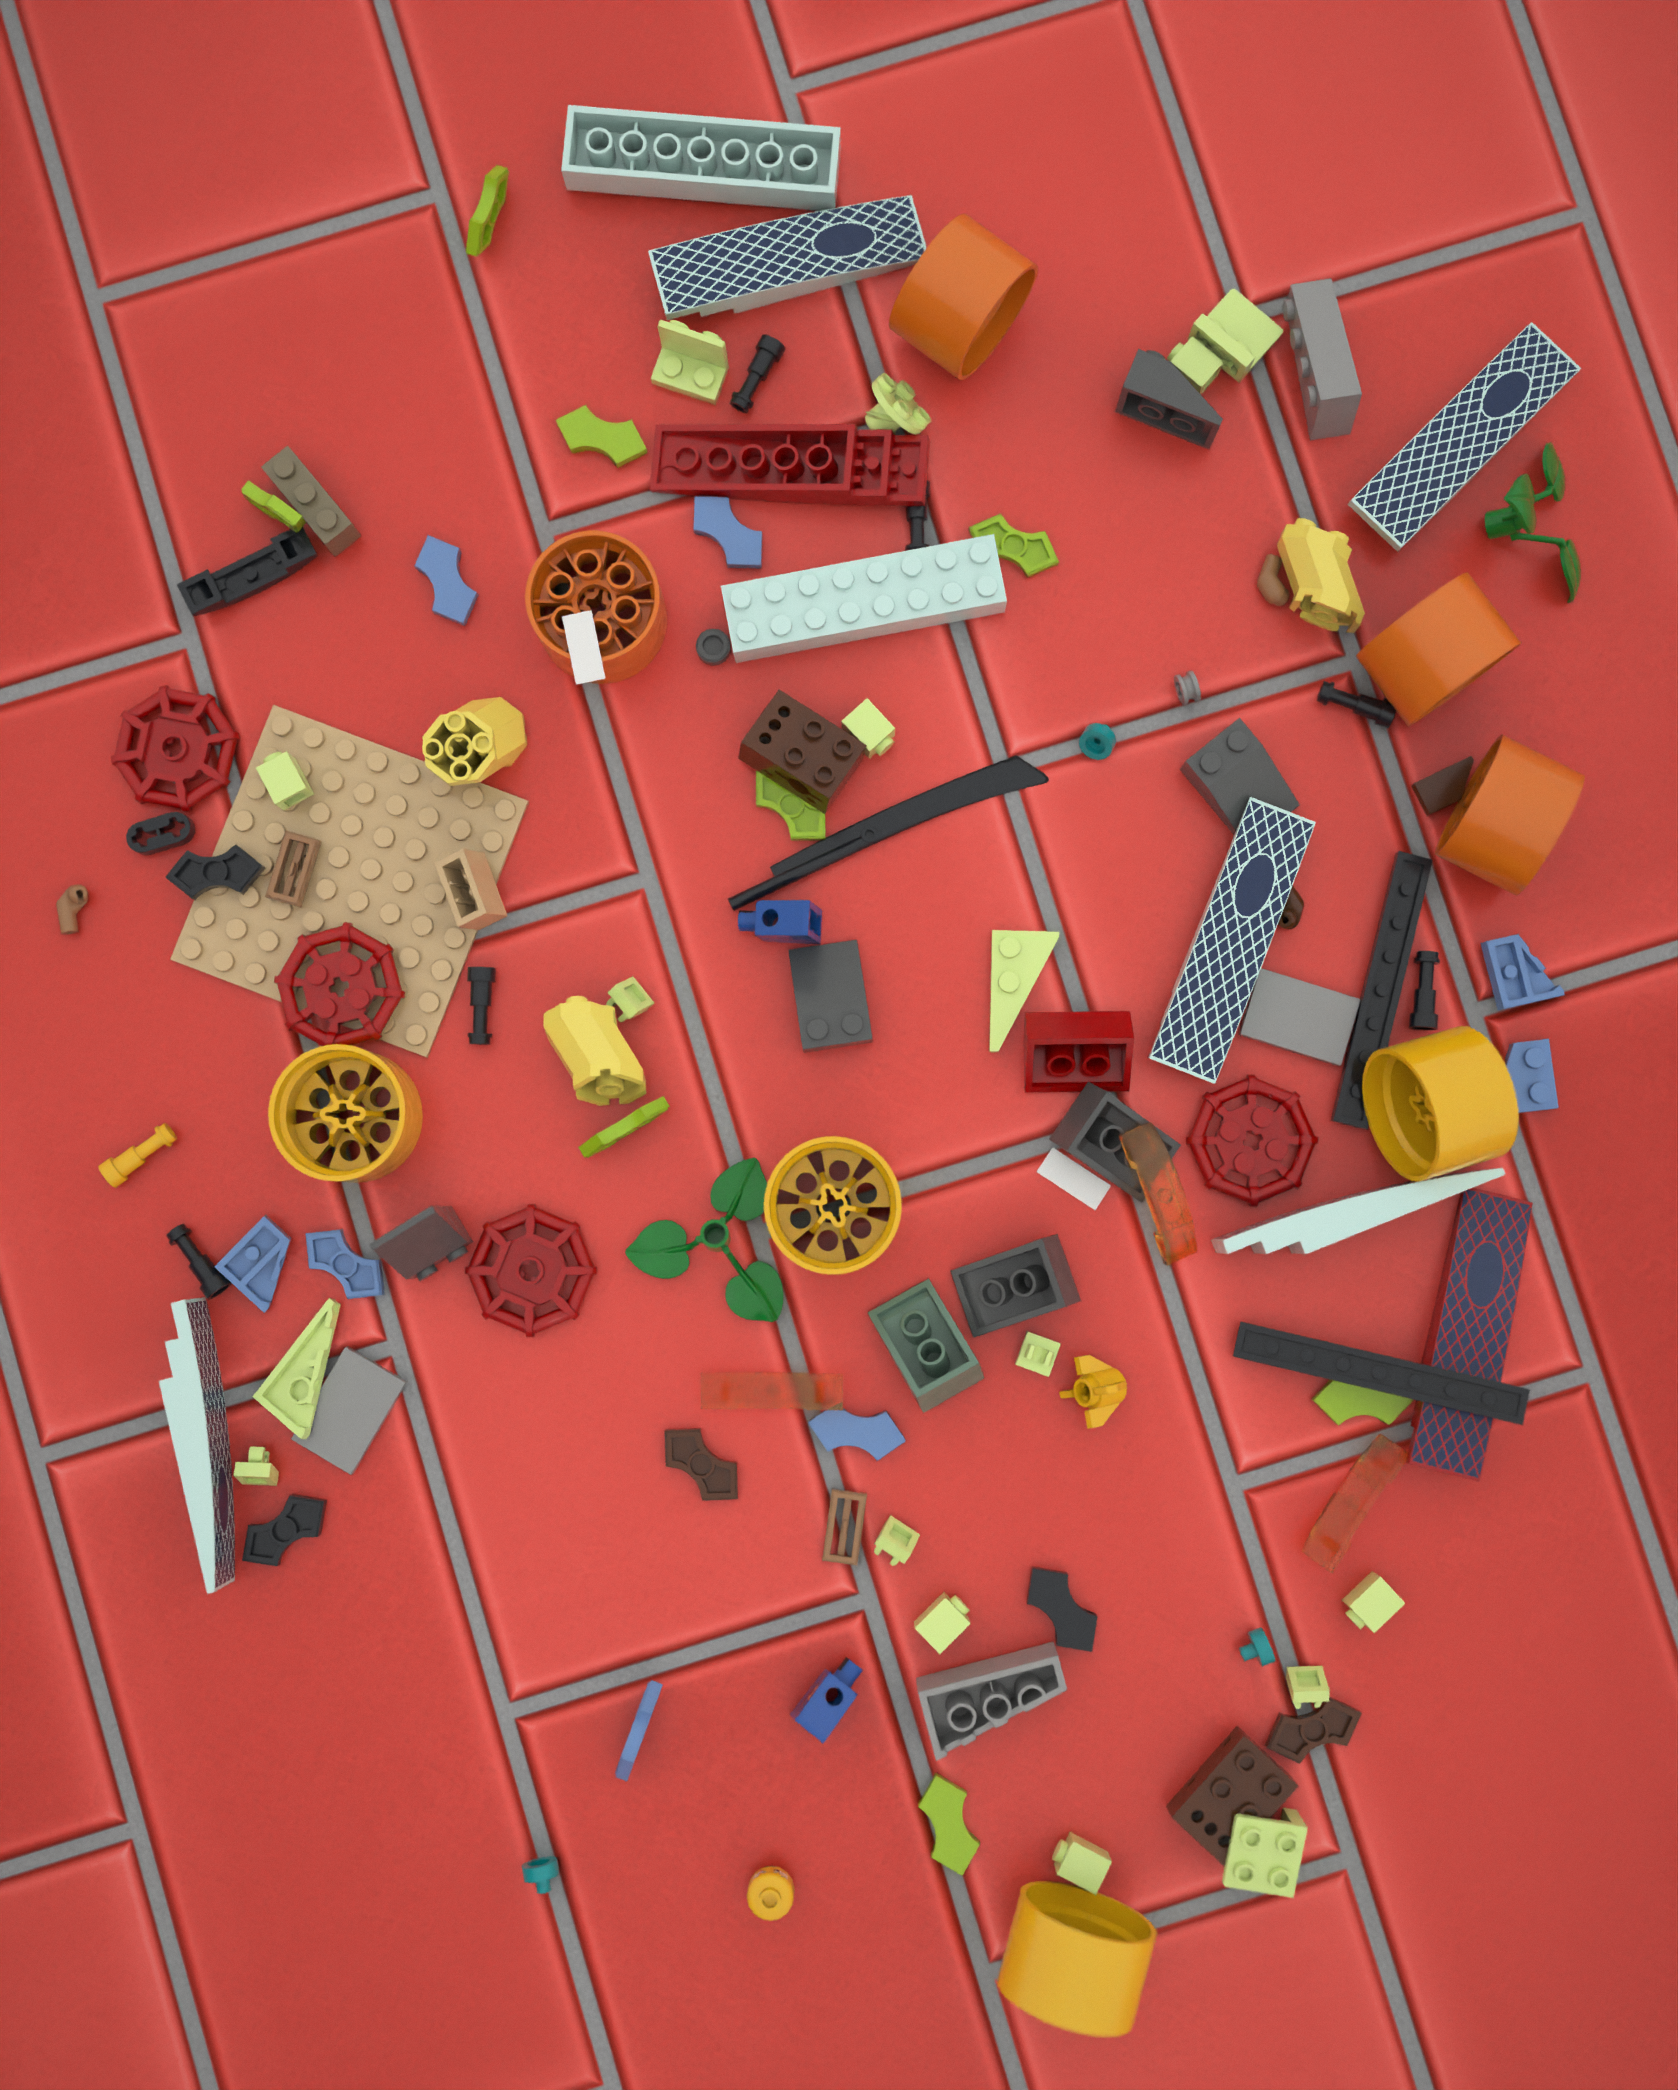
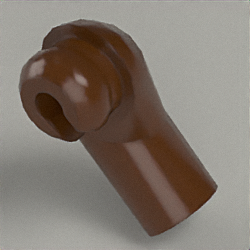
(1292, 911)

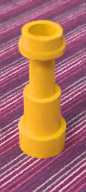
(117, 1169)

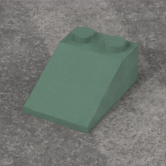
(926, 1345)

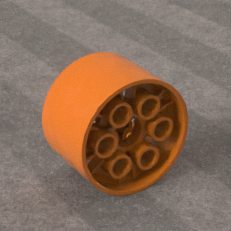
(962, 296)
(645, 627)
(1437, 648)
(1510, 815)

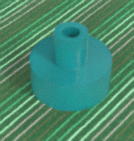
(1097, 741)
(1258, 1647)
(540, 1872)

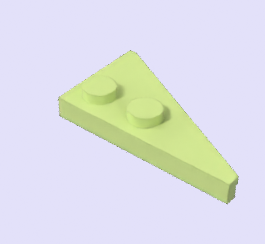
(1015, 966)
(296, 1381)

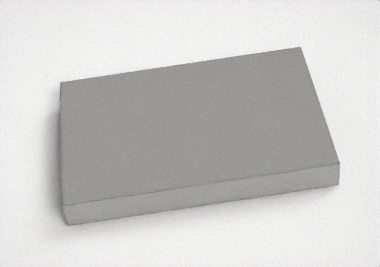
(1299, 1017)
(351, 1409)

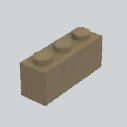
(311, 501)

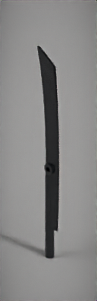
(971, 788)

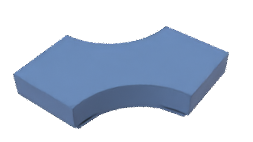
(715, 520)
(441, 565)
(357, 1274)
(872, 1433)
(638, 1730)

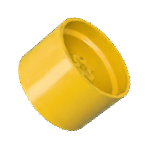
(298, 1090)
(1440, 1103)
(779, 1215)
(1076, 1958)

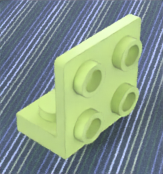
(1236, 333)
(690, 362)
(1265, 1853)

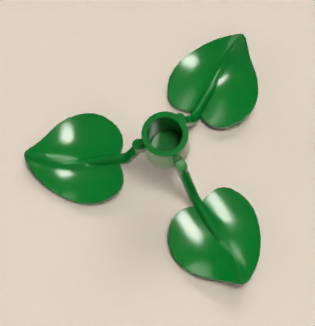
(1522, 515)
(663, 1246)

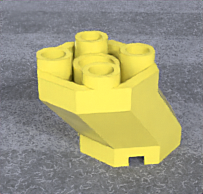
(1320, 576)
(474, 741)
(594, 1052)

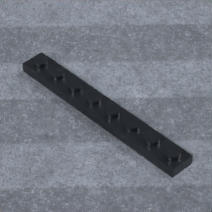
(1382, 981)
(1382, 1373)

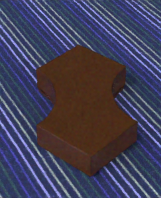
(688, 1452)
(1300, 1734)

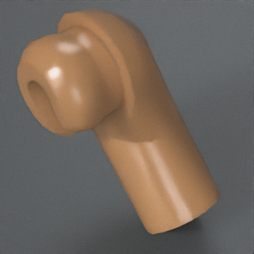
(1269, 583)
(68, 907)

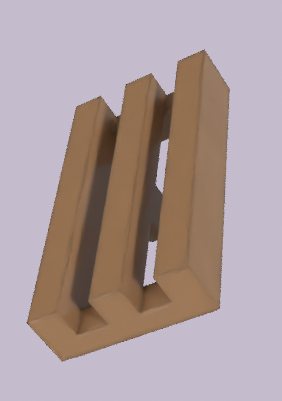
(306, 872)
(848, 1496)

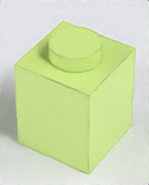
(1196, 363)
(870, 728)
(284, 780)
(1372, 1603)
(943, 1621)
(1081, 1862)

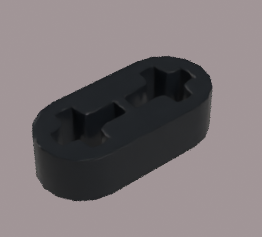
(163, 840)

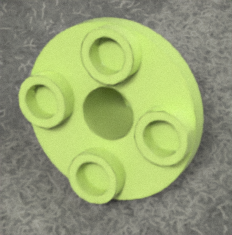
(895, 407)

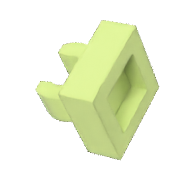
(630, 998)
(1037, 1353)
(257, 1469)
(896, 1540)
(1307, 1685)

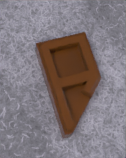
(1443, 787)

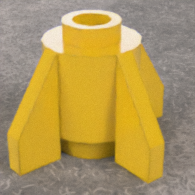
(1098, 1388)

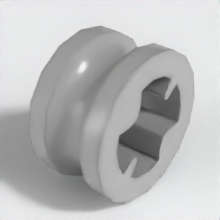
(1187, 687)

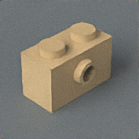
(470, 889)

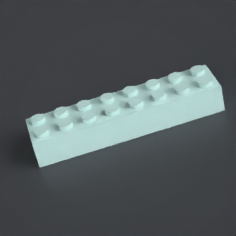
(701, 158)
(864, 598)

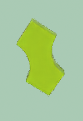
(487, 211)
(588, 433)
(273, 506)
(1027, 550)
(802, 819)
(624, 1127)
(1345, 1401)
(953, 1841)

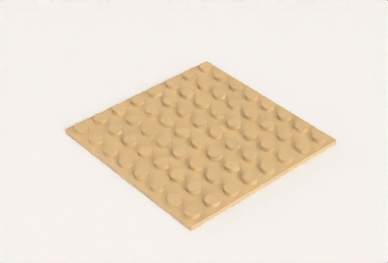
(380, 835)

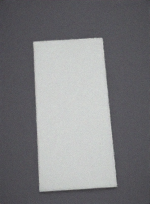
(583, 647)
(1073, 1178)

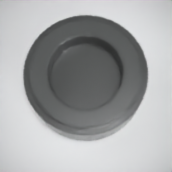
(713, 647)

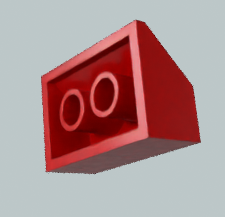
(1077, 1048)

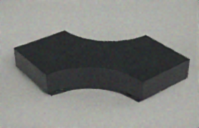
(230, 870)
(299, 1519)
(1072, 1623)

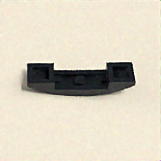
(248, 575)

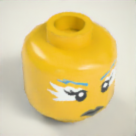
(770, 1893)

